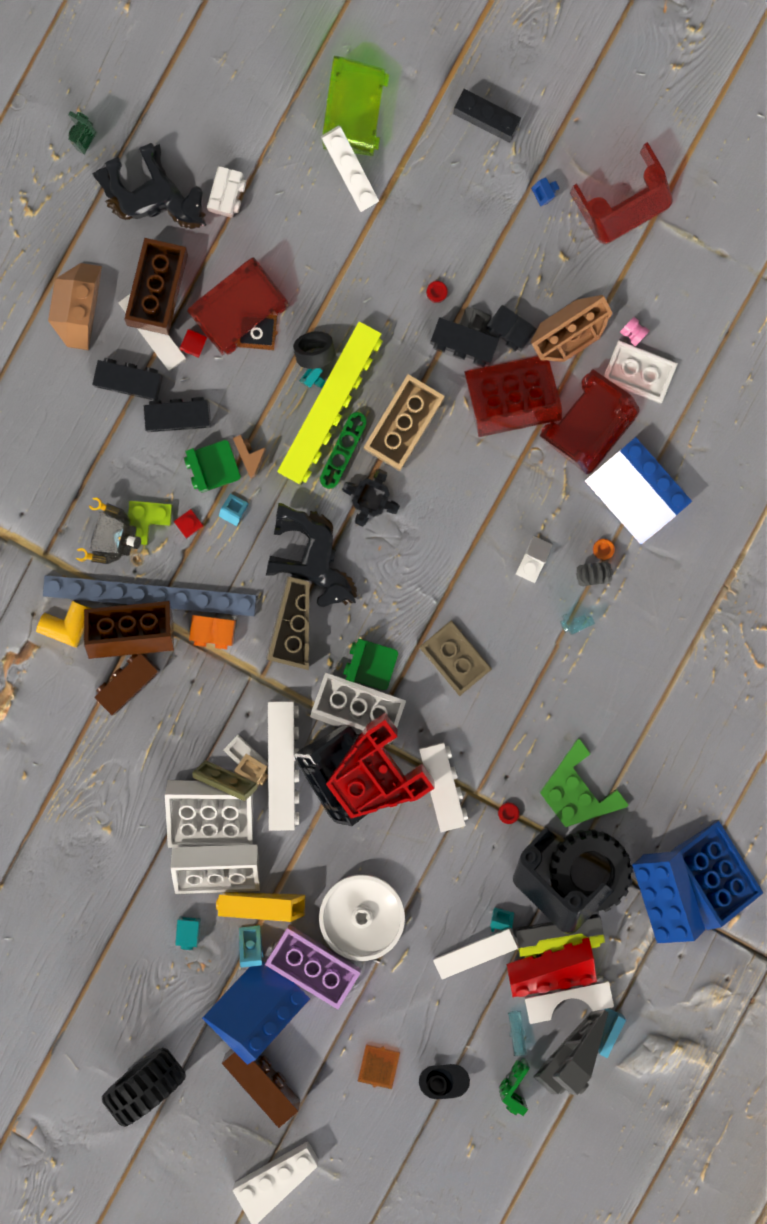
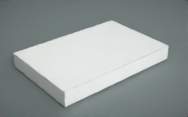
(640, 371)

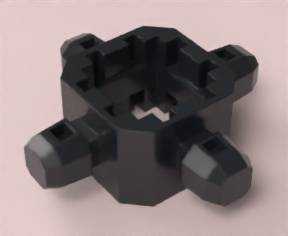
(380, 477)

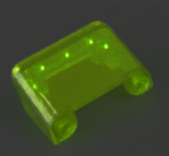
(355, 103)

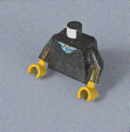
(112, 535)

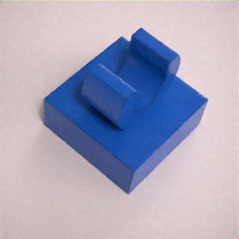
(544, 191)

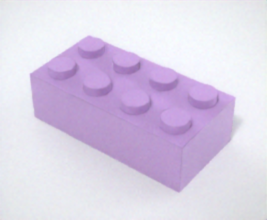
(313, 966)

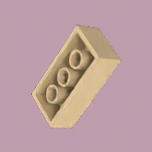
(404, 422)

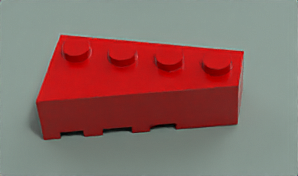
(553, 970)

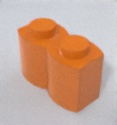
(213, 631)

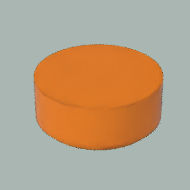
(603, 549)

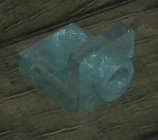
(580, 623)

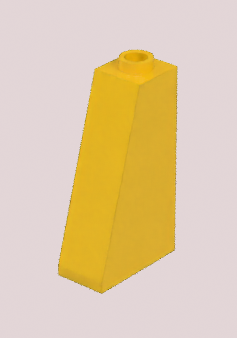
(261, 906)

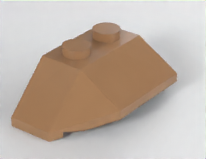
(75, 304)
(571, 329)

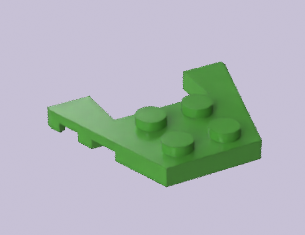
(570, 795)

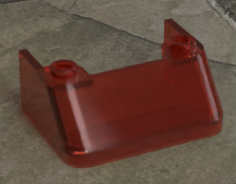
(619, 220)

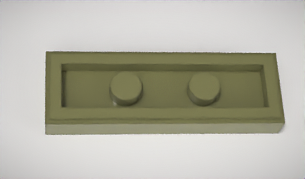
(225, 780)

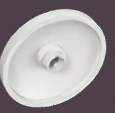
(362, 917)

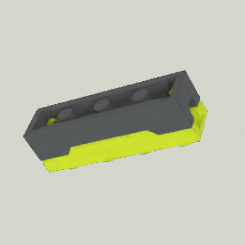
(547, 936)

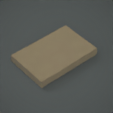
(455, 658)

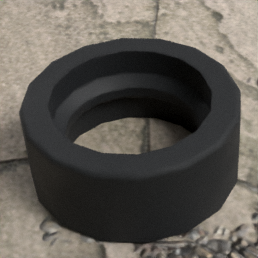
(316, 359)

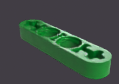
(340, 449)

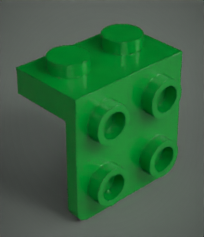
(212, 466)
(371, 664)
(514, 1102)

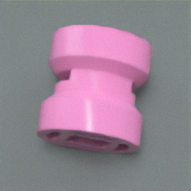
(634, 331)

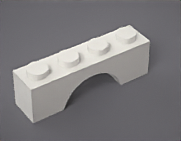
(596, 995)

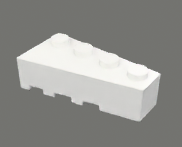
(274, 1181)

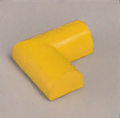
(66, 631)

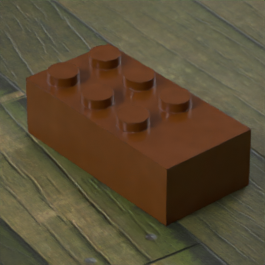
(156, 286)
(128, 629)
(264, 1086)

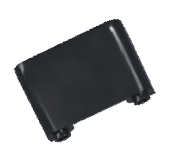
(318, 764)

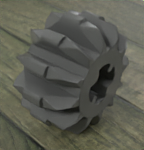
(594, 573)

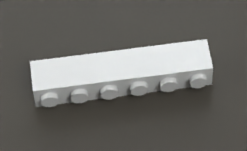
(281, 765)

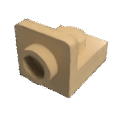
(252, 770)

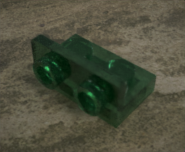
(82, 132)

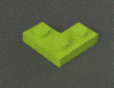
(147, 513)

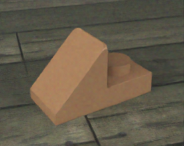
(251, 461)

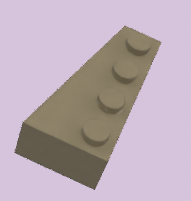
(291, 629)

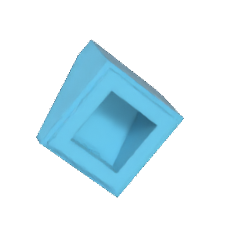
(233, 509)

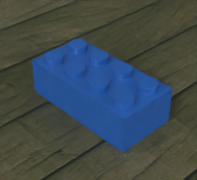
(668, 897)

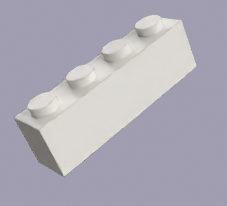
(445, 794)

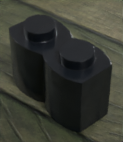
(511, 328)

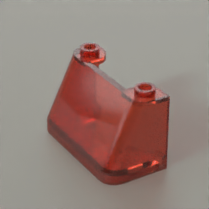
(237, 305)
(592, 423)

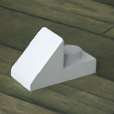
(534, 559)

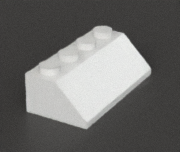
(353, 704)
(215, 869)

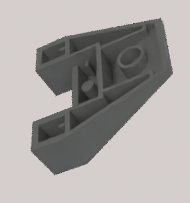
(575, 1058)

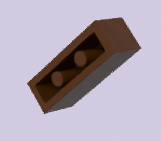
(126, 683)

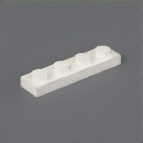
(349, 168)

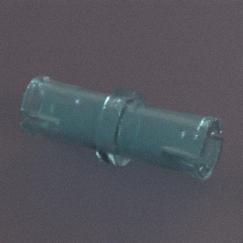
(517, 1033)

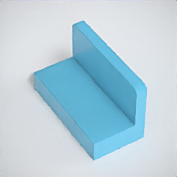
(612, 1029)

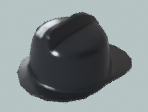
(444, 1081)

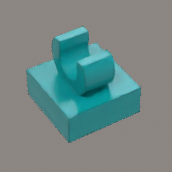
(312, 377)
(501, 919)

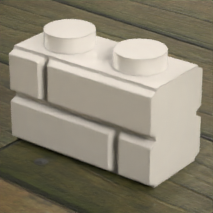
(226, 192)

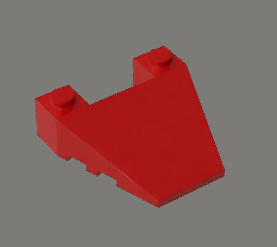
(370, 777)

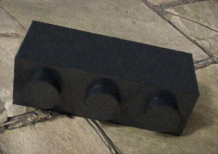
(486, 115)
(464, 342)
(127, 379)
(177, 415)

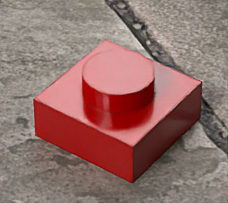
(188, 523)

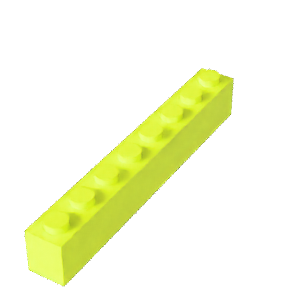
(329, 403)

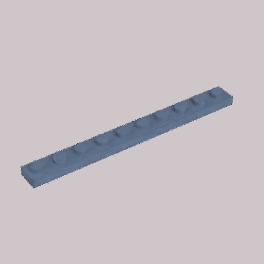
(138, 594)

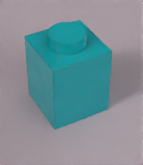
(188, 932)

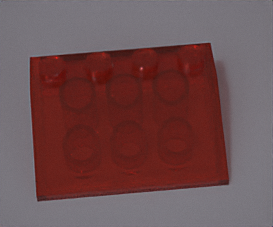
(513, 396)

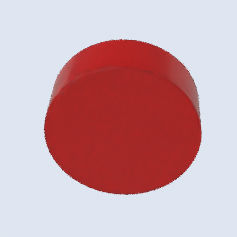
(437, 291)
(508, 813)

